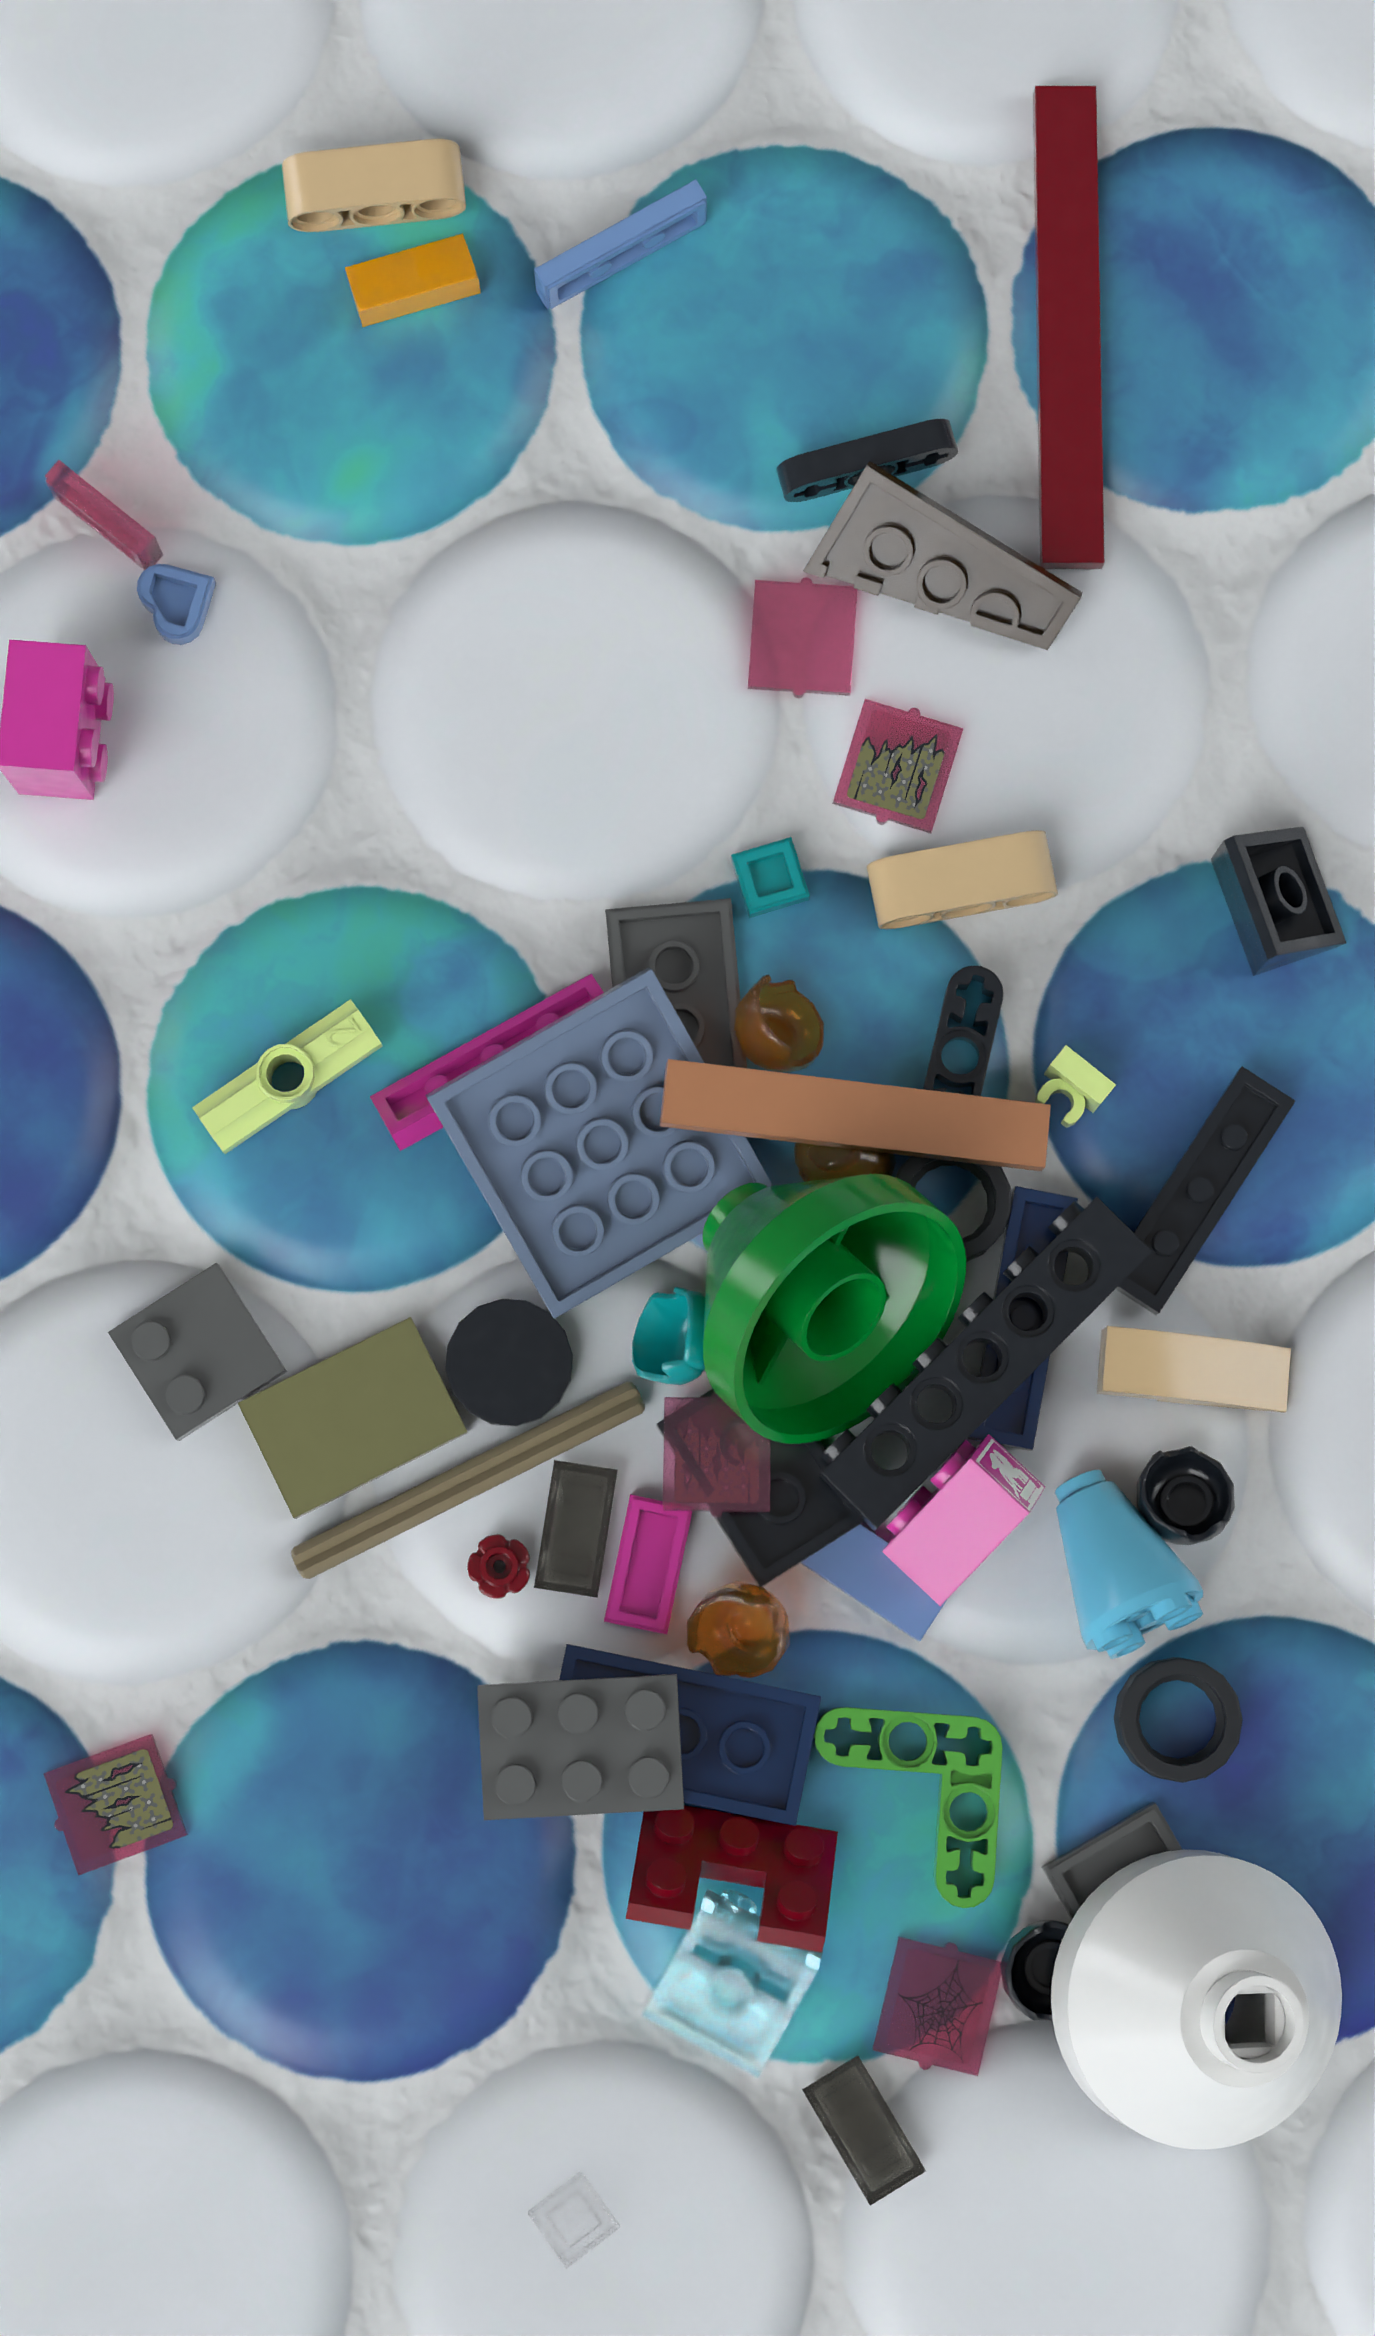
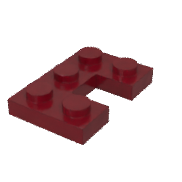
(697, 1842)

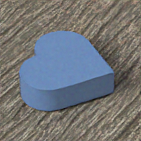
(176, 600)

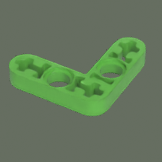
(955, 1779)

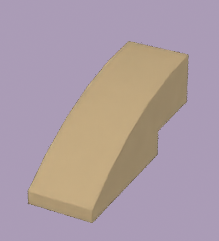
(1193, 1369)

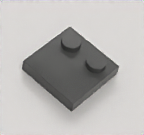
(197, 1352)

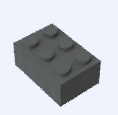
(580, 1747)

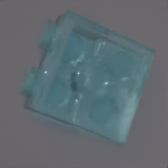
(728, 1987)

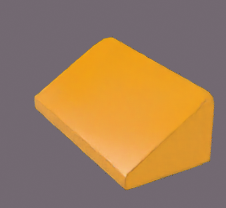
(413, 280)

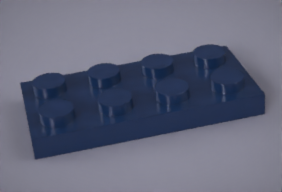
(739, 1738)

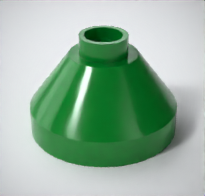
(824, 1299)

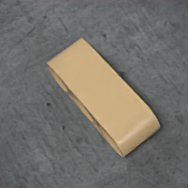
(373, 185)
(962, 879)

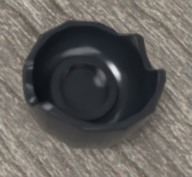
(1185, 1496)
(1029, 1967)

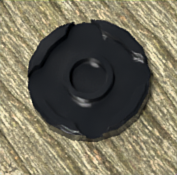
(509, 1362)

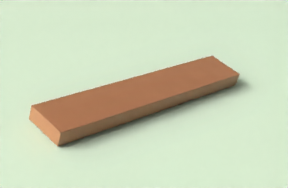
(855, 1115)

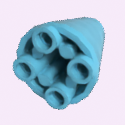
(1120, 1568)

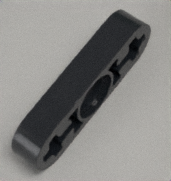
(840, 465)
(954, 1008)

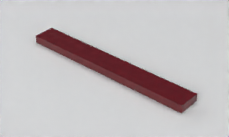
(1068, 328)

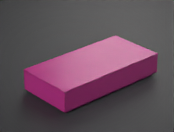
(647, 1565)

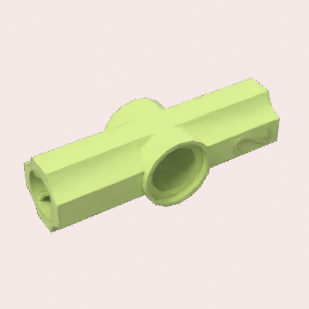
(252, 1102)

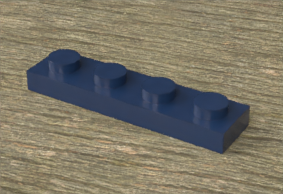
(1017, 1417)

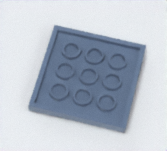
(575, 1148)

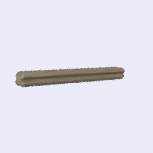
(467, 1480)

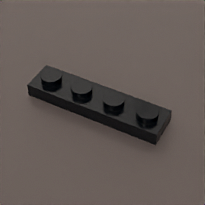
(1204, 1185)

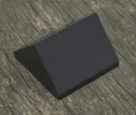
(1276, 897)

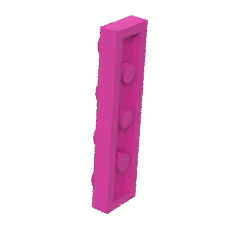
(404, 1103)

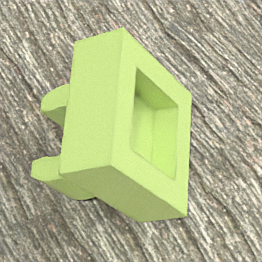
(1078, 1081)

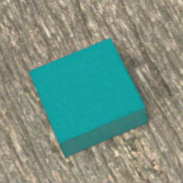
(770, 877)

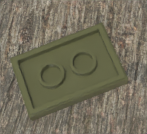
(352, 1418)

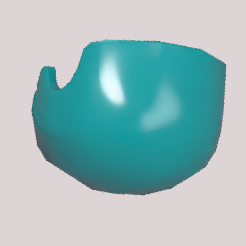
(670, 1337)

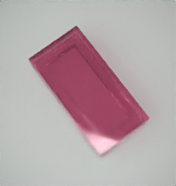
(103, 516)

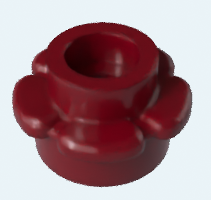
(481, 1568)

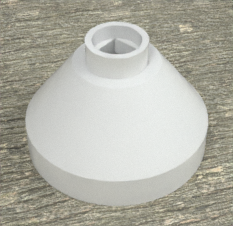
(1149, 1988)

